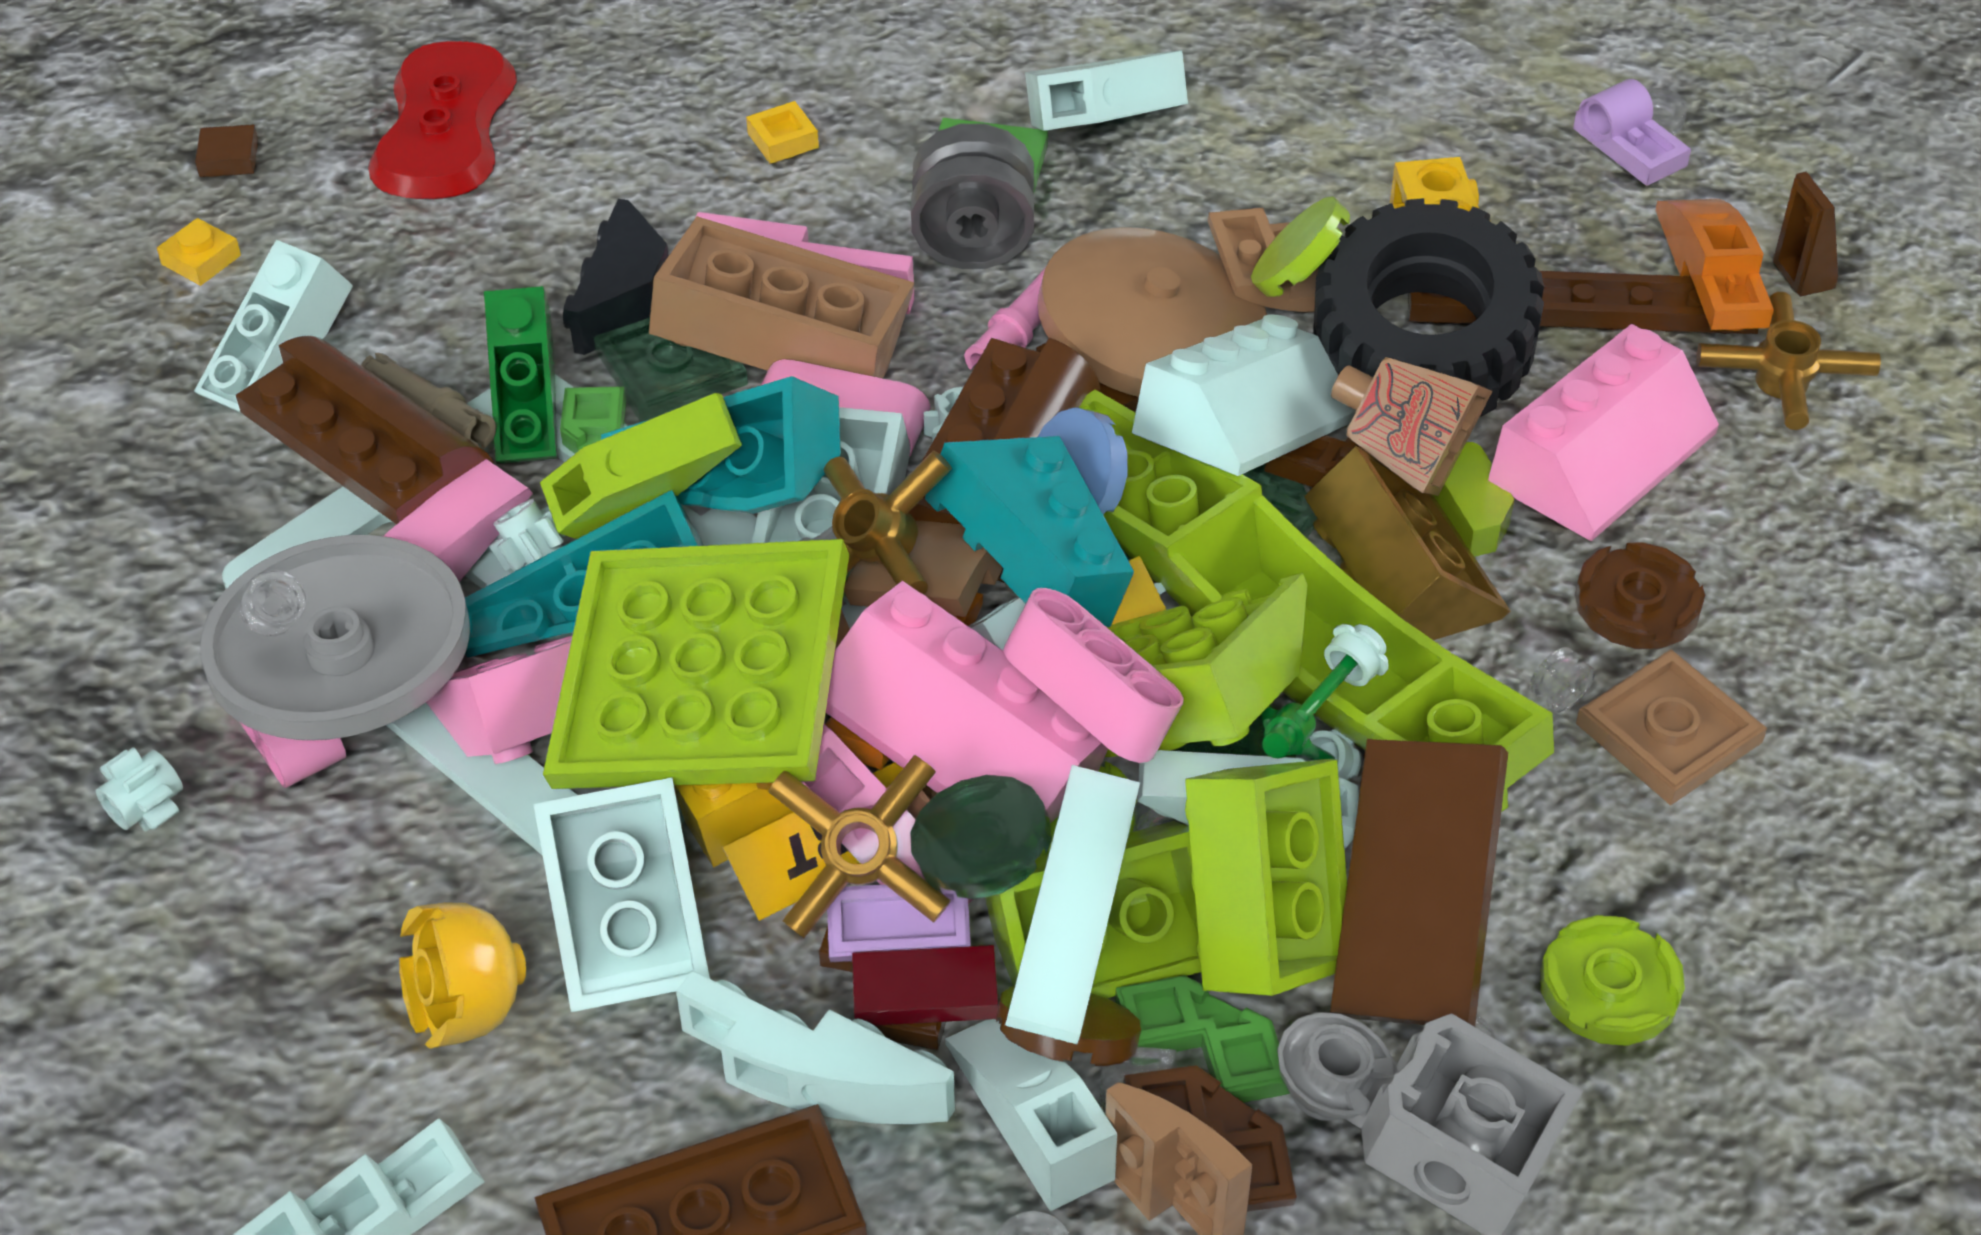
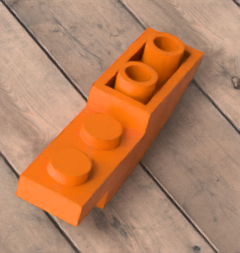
(1721, 257)

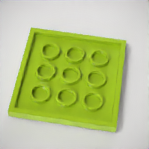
(699, 665)

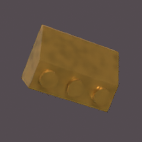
(1402, 548)

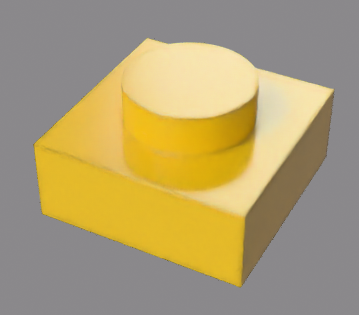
(782, 132)
(198, 251)

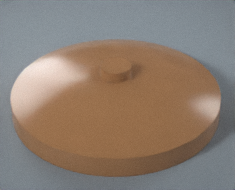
(1135, 299)

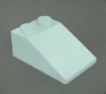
(878, 454)
(620, 893)

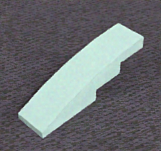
(1073, 905)
(380, 1198)

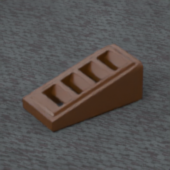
(1808, 239)

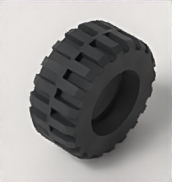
(1442, 254)

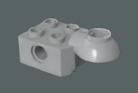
(1447, 1121)

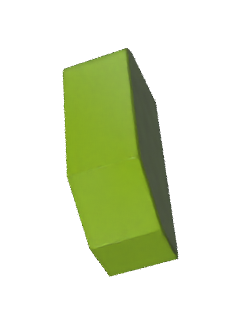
(1474, 504)

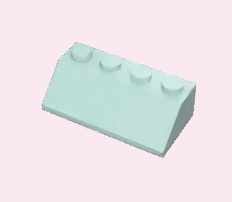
(1241, 396)

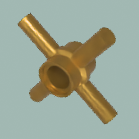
(1788, 360)
(878, 523)
(881, 867)

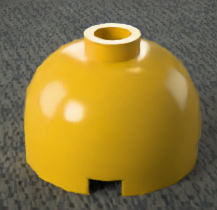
(459, 972)

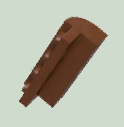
(1009, 398)
(357, 428)

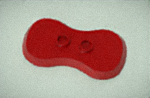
(443, 121)

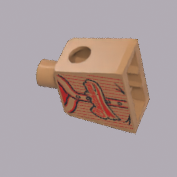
(1411, 418)

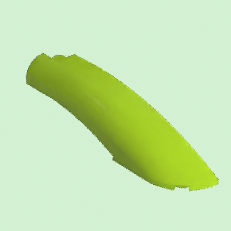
(1219, 534)

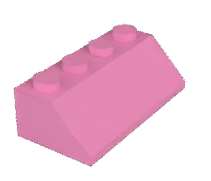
(1605, 433)
(941, 691)

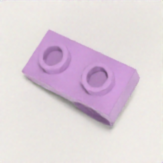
(1623, 129)

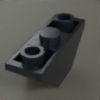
(616, 279)

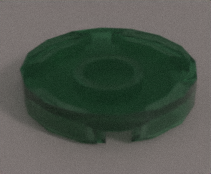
(980, 836)

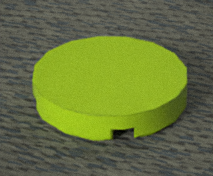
(1300, 246)
(1611, 980)

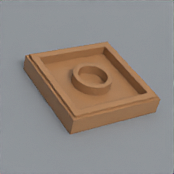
(1671, 726)

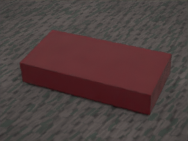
(925, 985)

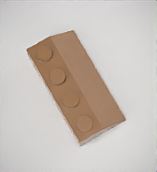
(776, 302)

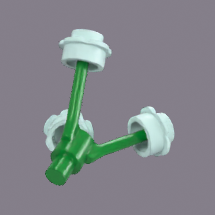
(1354, 657)

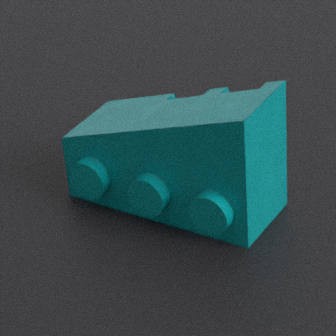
(1035, 520)

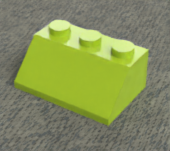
(1267, 875)
(1150, 919)

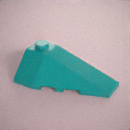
(786, 441)
(546, 594)

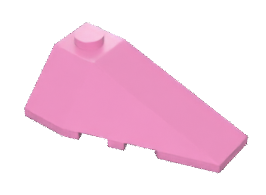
(504, 702)

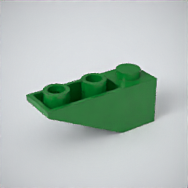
(521, 374)

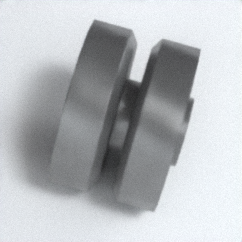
(972, 196)

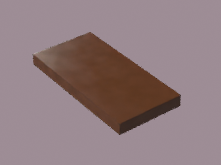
(1420, 881)
(746, 1182)

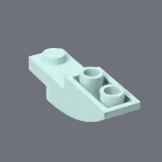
(838, 1065)

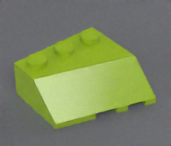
(1223, 659)

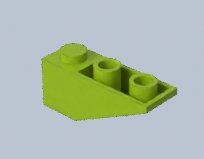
(639, 465)

